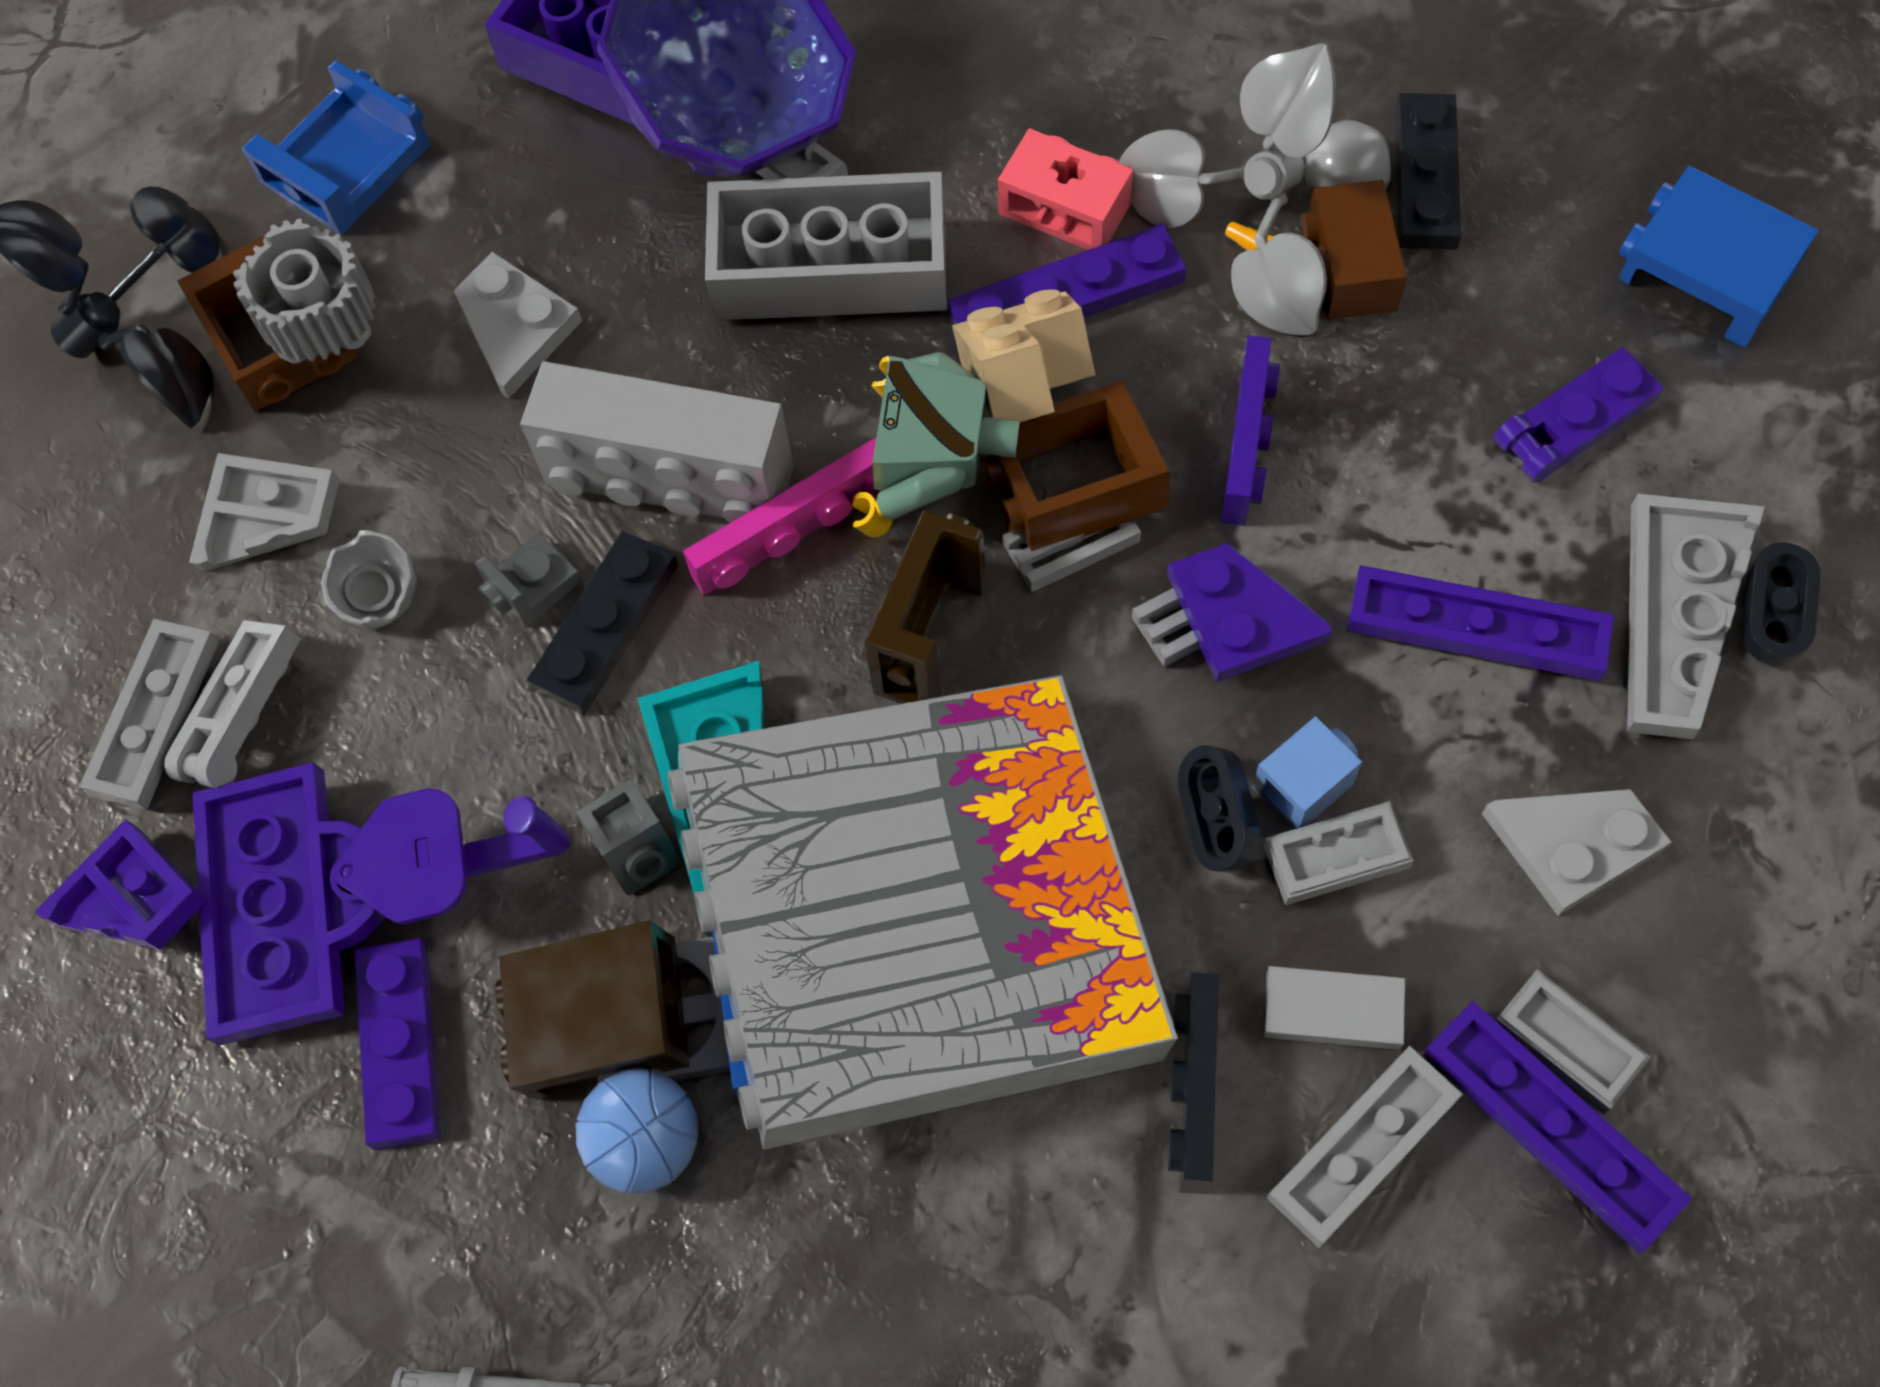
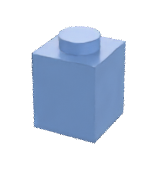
(1308, 773)

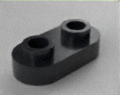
(1778, 609)
(1219, 813)

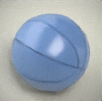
(636, 1131)

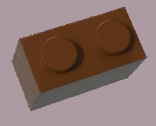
(1358, 247)

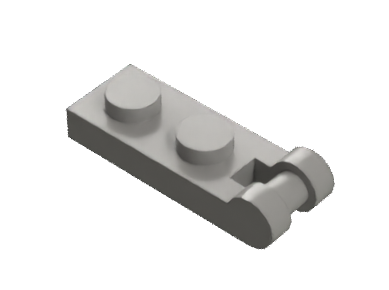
(230, 704)

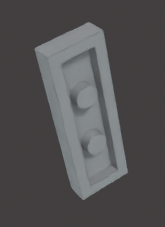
(149, 714)
(1364, 1146)

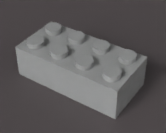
(826, 246)
(656, 442)

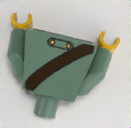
(928, 437)

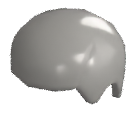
(1349, 155)
(369, 580)

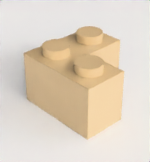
(1025, 352)

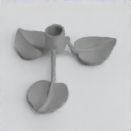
(1293, 105)

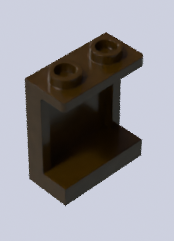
(939, 556)
(591, 1008)

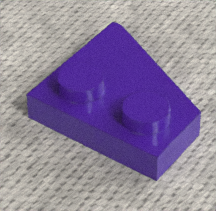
(125, 893)

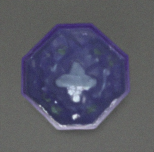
(728, 78)

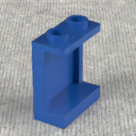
(342, 150)
(1718, 248)

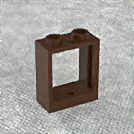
(271, 378)
(1095, 506)

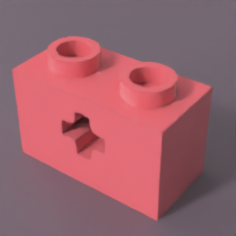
(1064, 190)

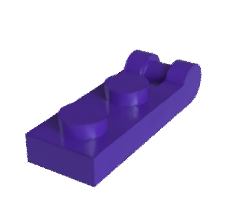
(1579, 414)

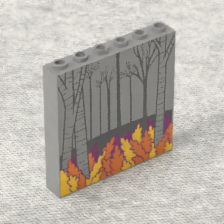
(915, 910)

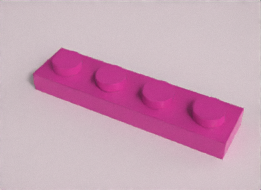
(781, 522)

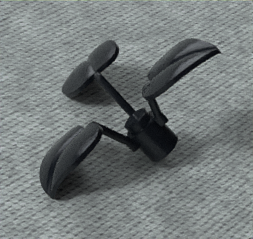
(47, 251)

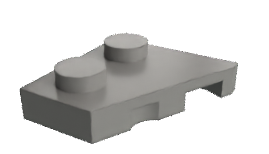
(513, 320)
(260, 508)
(1576, 841)

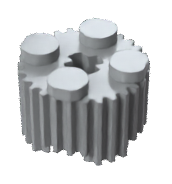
(306, 292)

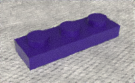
(1251, 431)
(396, 1044)

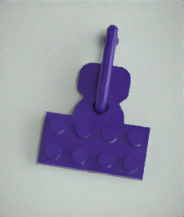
(283, 878)

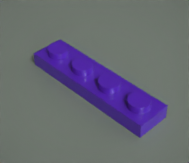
(1092, 278)
(1481, 623)
(1557, 1127)

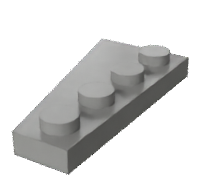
(1681, 604)

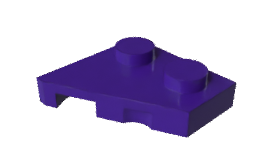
(1241, 612)

